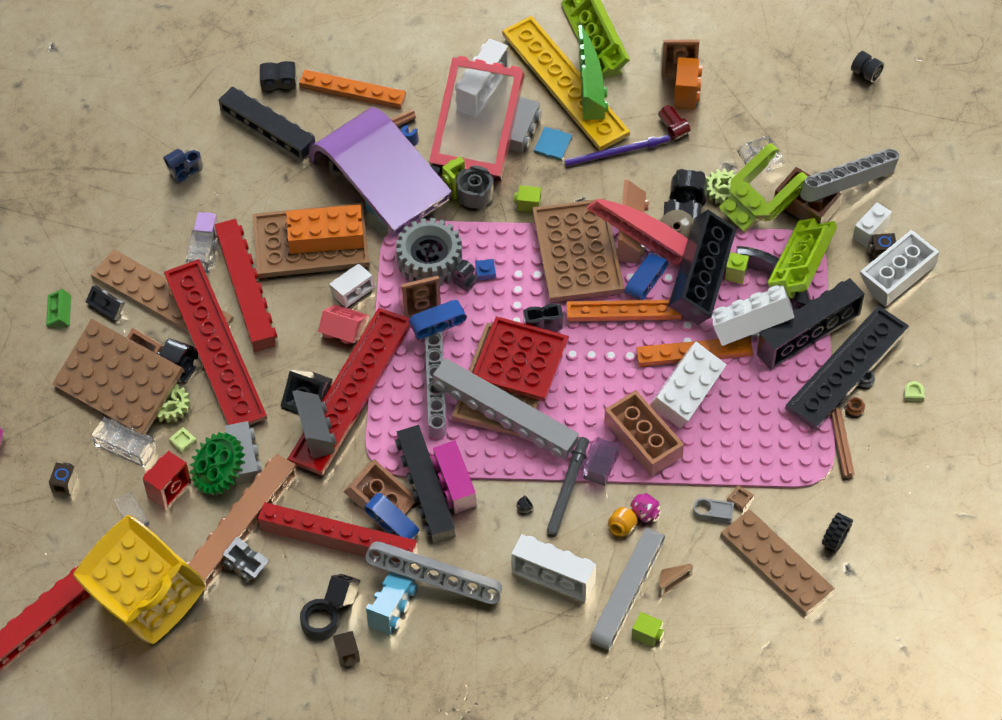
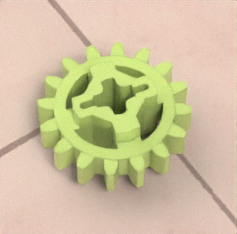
(722, 185)
(173, 407)

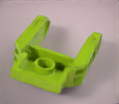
(746, 204)

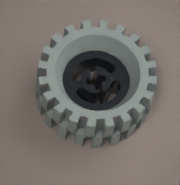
(415, 247)

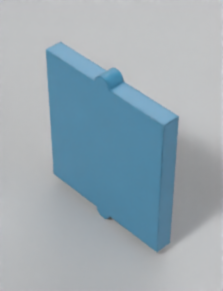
(553, 143)

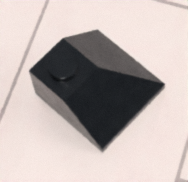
(305, 382)

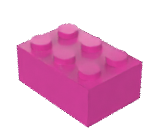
(454, 477)

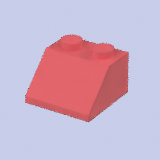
(343, 323)

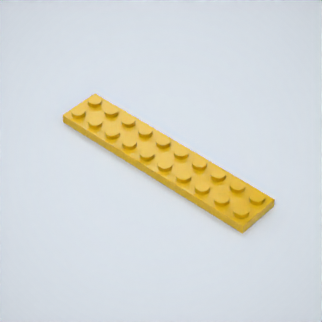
(562, 80)

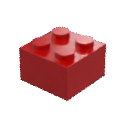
(166, 479)

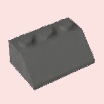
(315, 424)

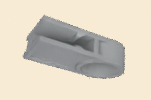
(719, 510)

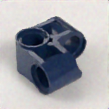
(183, 165)

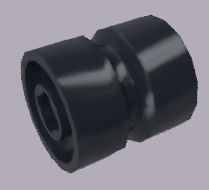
(867, 66)

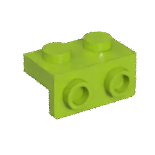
(450, 174)

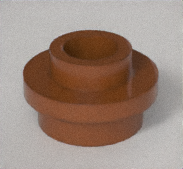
(857, 402)

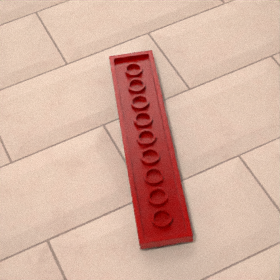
(215, 344)
(355, 383)

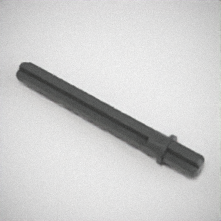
(568, 484)

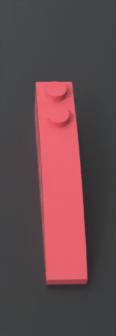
(642, 228)

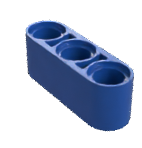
(646, 276)
(437, 319)
(390, 517)

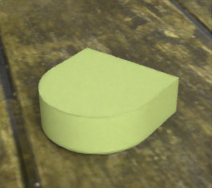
(914, 392)

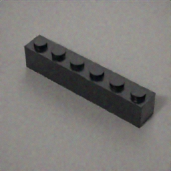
(267, 123)
(426, 484)

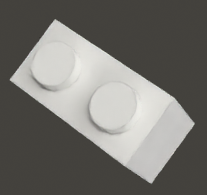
(872, 223)
(352, 285)

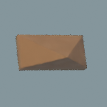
(673, 577)

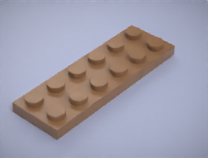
(777, 562)

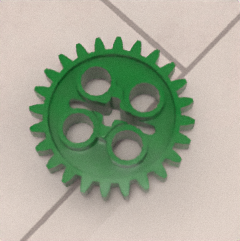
(217, 463)

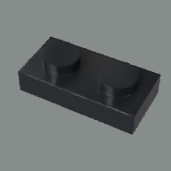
(105, 302)

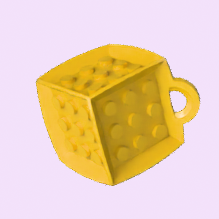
(139, 579)

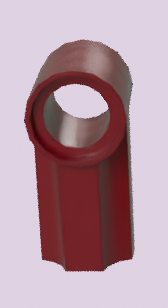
(675, 125)

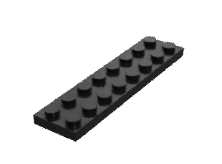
(847, 367)

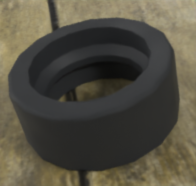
(319, 633)

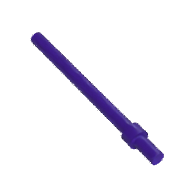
(651, 142)

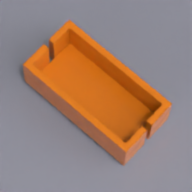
(325, 229)

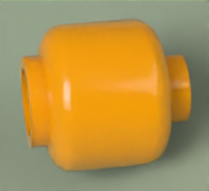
(622, 521)

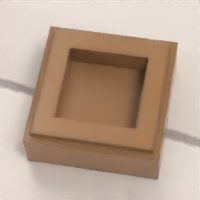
(740, 498)

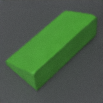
(58, 309)

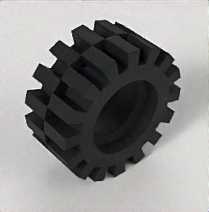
(837, 531)

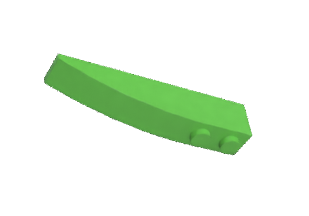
(591, 77)

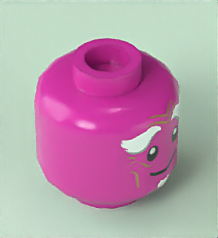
(646, 507)

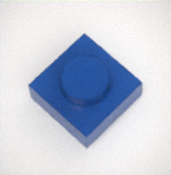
(485, 269)

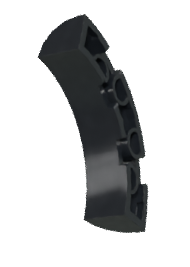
(767, 262)

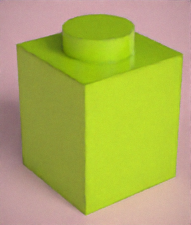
(527, 198)
(736, 268)
(648, 629)

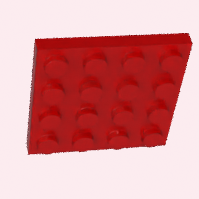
(521, 358)

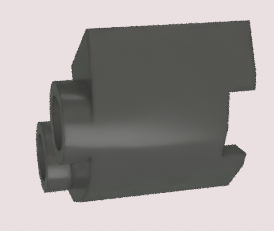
(243, 560)

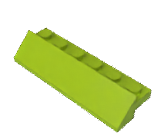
(601, 32)
(802, 255)

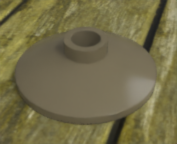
(679, 217)

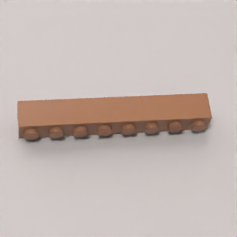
(243, 516)

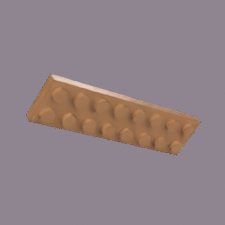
(141, 287)

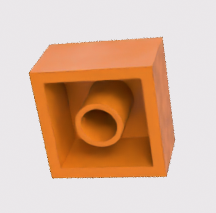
(687, 83)

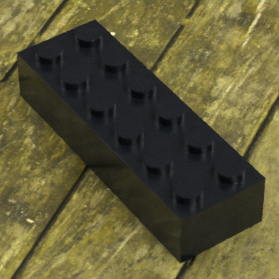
(702, 267)
(810, 323)

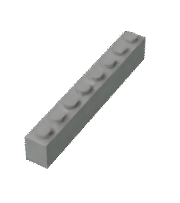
(505, 409)

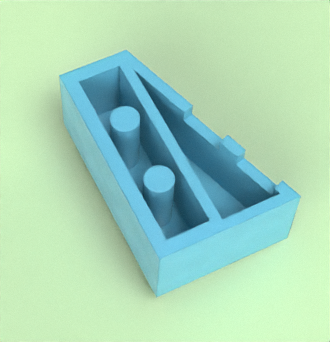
(390, 602)

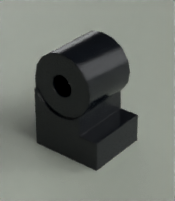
(463, 275)

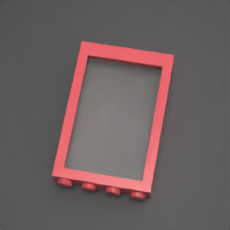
(477, 115)

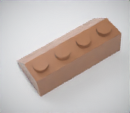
(628, 248)

